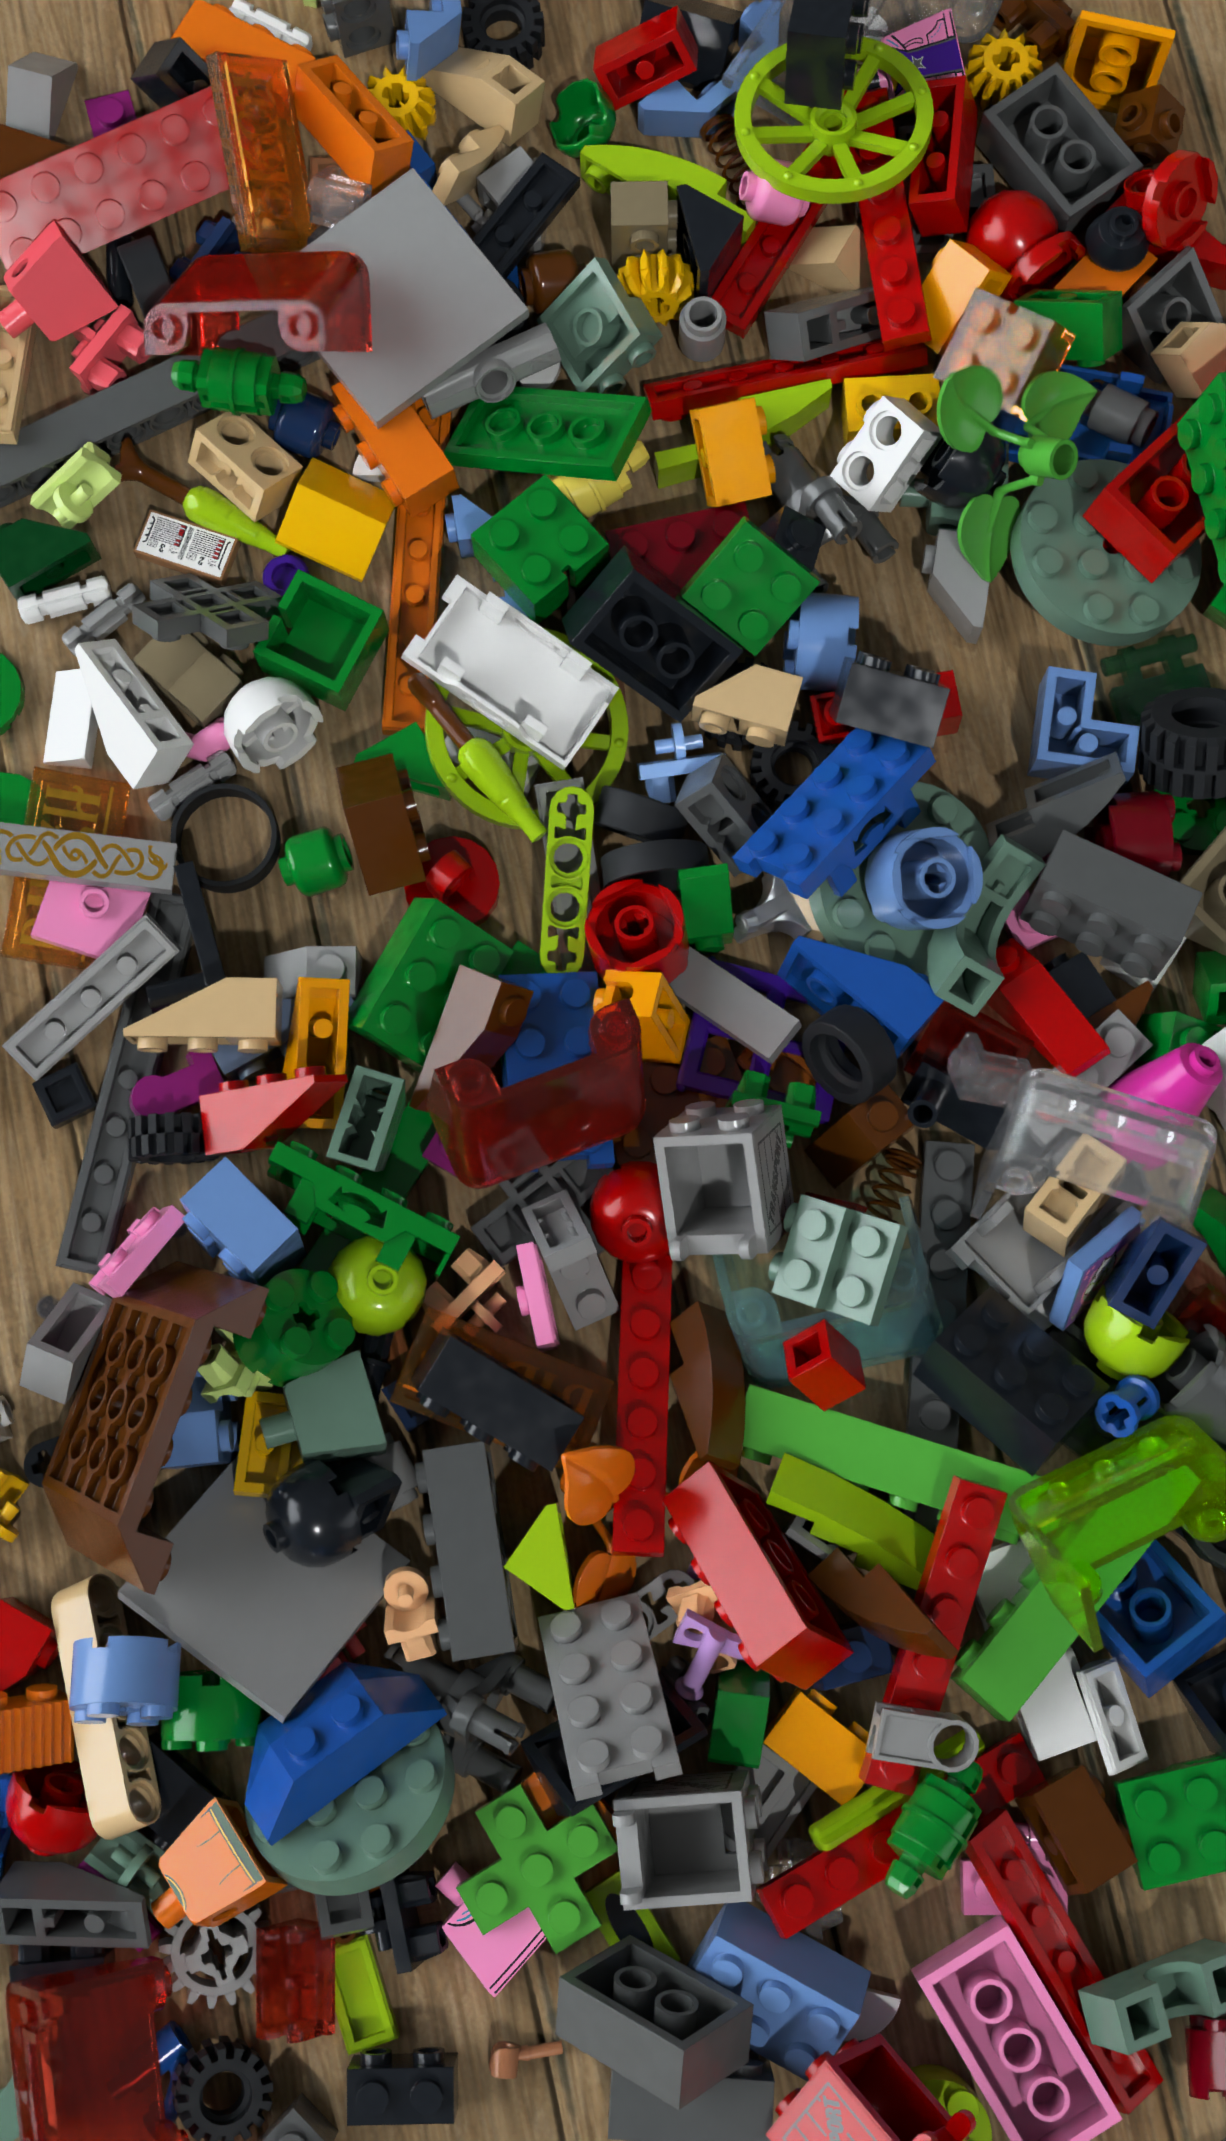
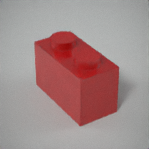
(646, 58)

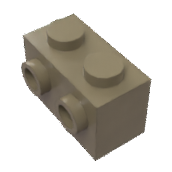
(641, 220)

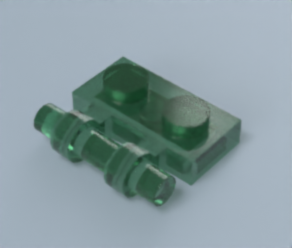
(1130, 699)

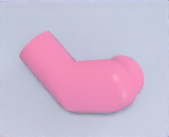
(208, 741)

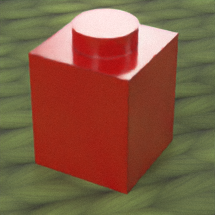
(824, 1365)

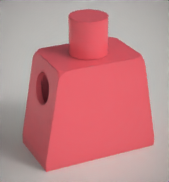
(54, 288)

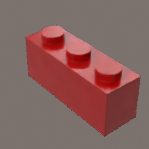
(944, 176)

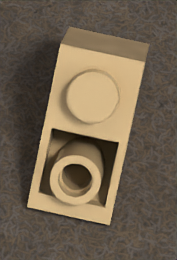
(1192, 357)
(750, 704)

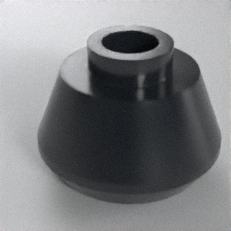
(1117, 239)

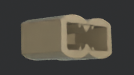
(191, 676)

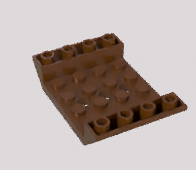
(130, 1408)

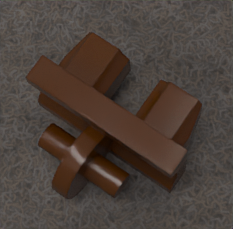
(1045, 20)

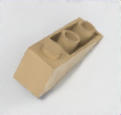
(490, 90)
(225, 1013)

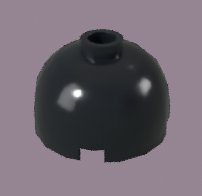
(959, 476)
(309, 1518)

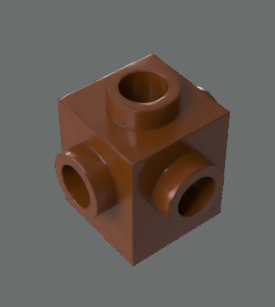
(1150, 123)

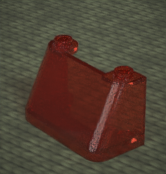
(317, 296)
(547, 1117)
(90, 2053)

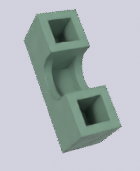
(1135, 2005)

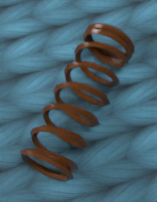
(722, 134)
(895, 1159)

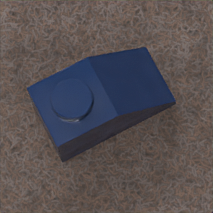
(1153, 1271)

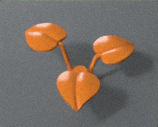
(590, 1488)

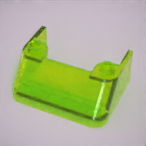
(1116, 1503)

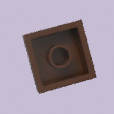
(383, 823)

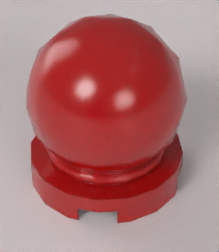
(1024, 240)

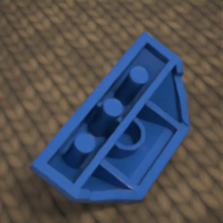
(332, 1741)

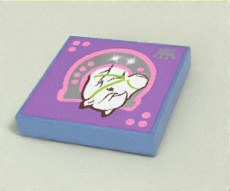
(1091, 1267)

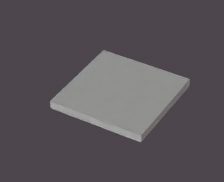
(429, 297)
(254, 1610)

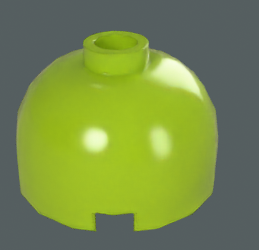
(374, 1294)
(1129, 1346)

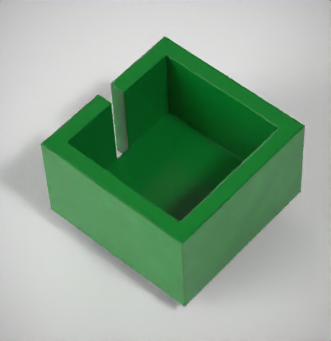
(536, 542)
(329, 640)

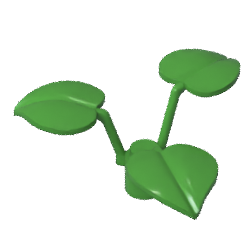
(965, 413)

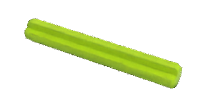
(876, 1802)

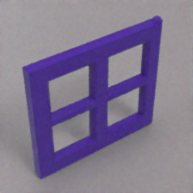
(689, 1073)

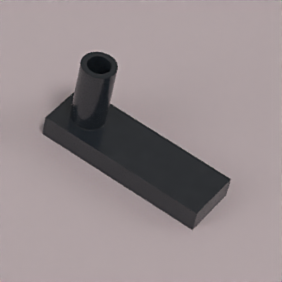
(172, 991)
(935, 1099)

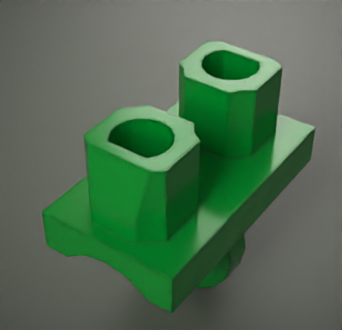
(797, 1108)

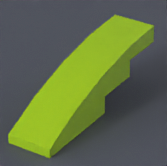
(785, 414)
(852, 1519)

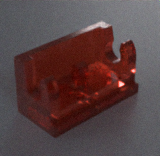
(294, 1982)

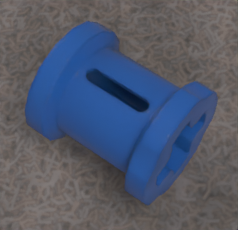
(1125, 1397)

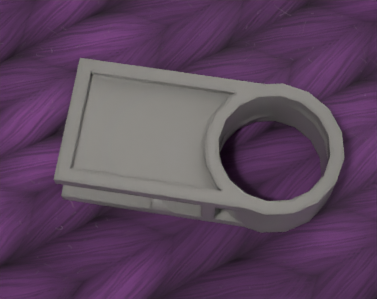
(909, 1734)

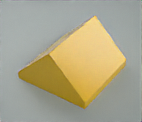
(335, 519)

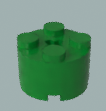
(301, 1327)
(210, 1714)

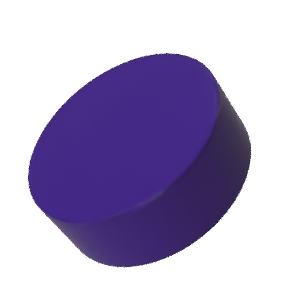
(281, 571)

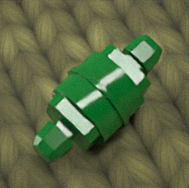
(239, 381)
(933, 1829)

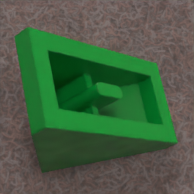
(411, 753)
(739, 1716)

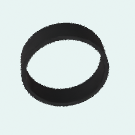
(228, 790)
(653, 861)

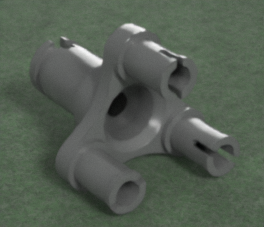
(824, 503)
(471, 1710)

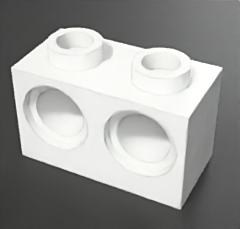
(893, 461)

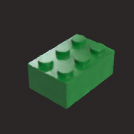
(414, 977)

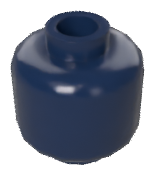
(305, 426)

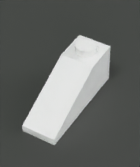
(132, 718)

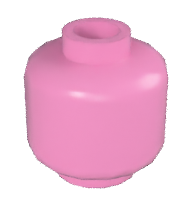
(766, 203)

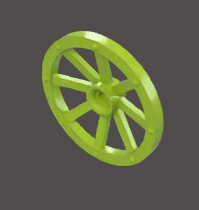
(835, 131)
(454, 778)

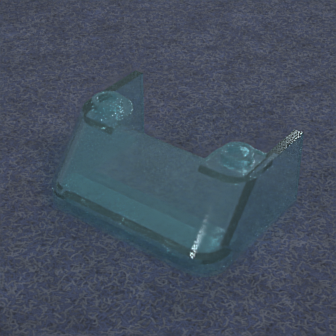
(905, 1328)

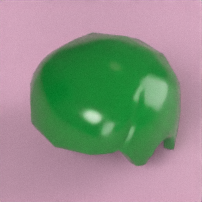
(584, 117)

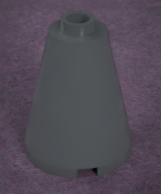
(1198, 1383)

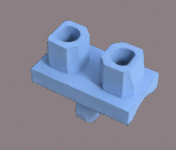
(660, 774)

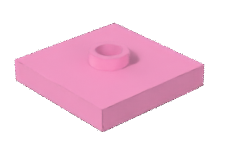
(87, 916)
(535, 1297)

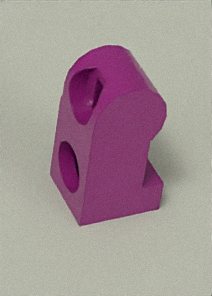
(177, 1089)

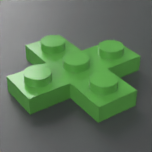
(537, 1868)

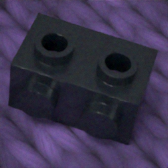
(402, 2087)

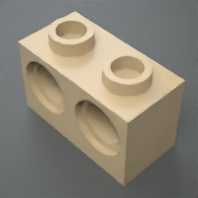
(244, 464)
(1061, 1213)

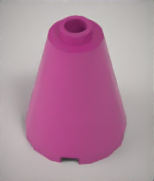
(1177, 1079)

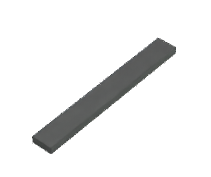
(105, 1167)

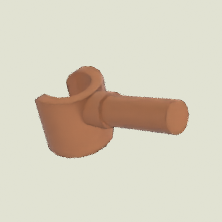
(506, 2056)

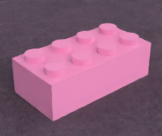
(1014, 2038)

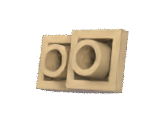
(460, 169)

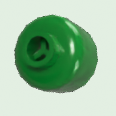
(316, 861)

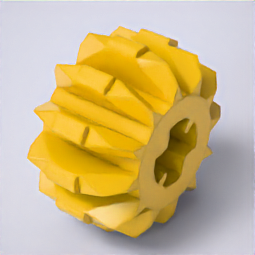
(1000, 67)
(407, 101)
(660, 282)

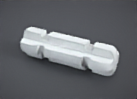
(277, 26)
(64, 599)

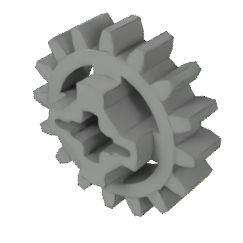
(198, 1956)

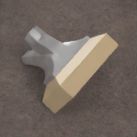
(777, 912)

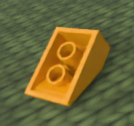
(1115, 57)

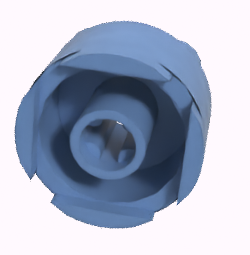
(820, 639)
(923, 879)
(125, 1678)

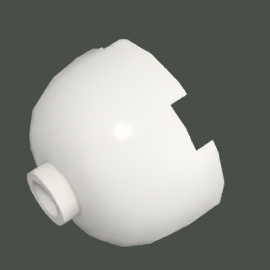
(270, 723)

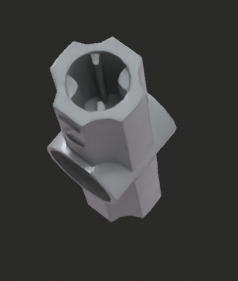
(495, 371)

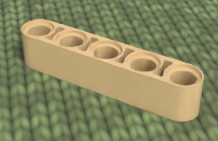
(112, 1755)

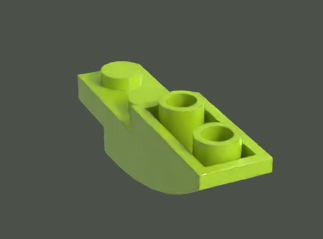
(620, 163)

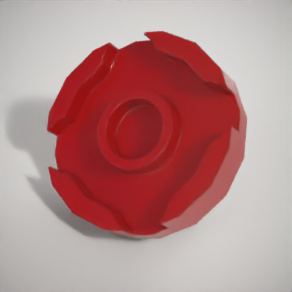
(1173, 198)
(460, 877)

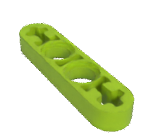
(561, 882)

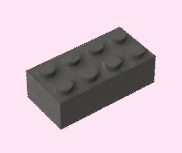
(469, 1551)

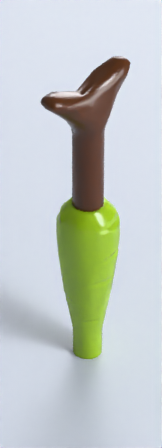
(199, 503)
(479, 760)

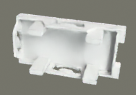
(512, 672)

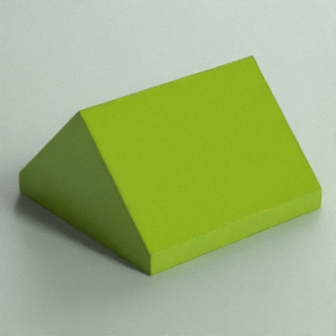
(544, 1560)

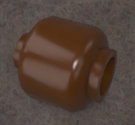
(546, 277)

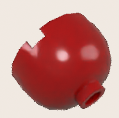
(630, 1213)
(49, 1809)

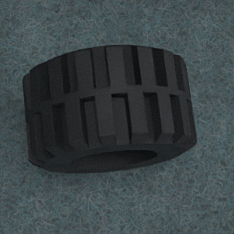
(1185, 743)

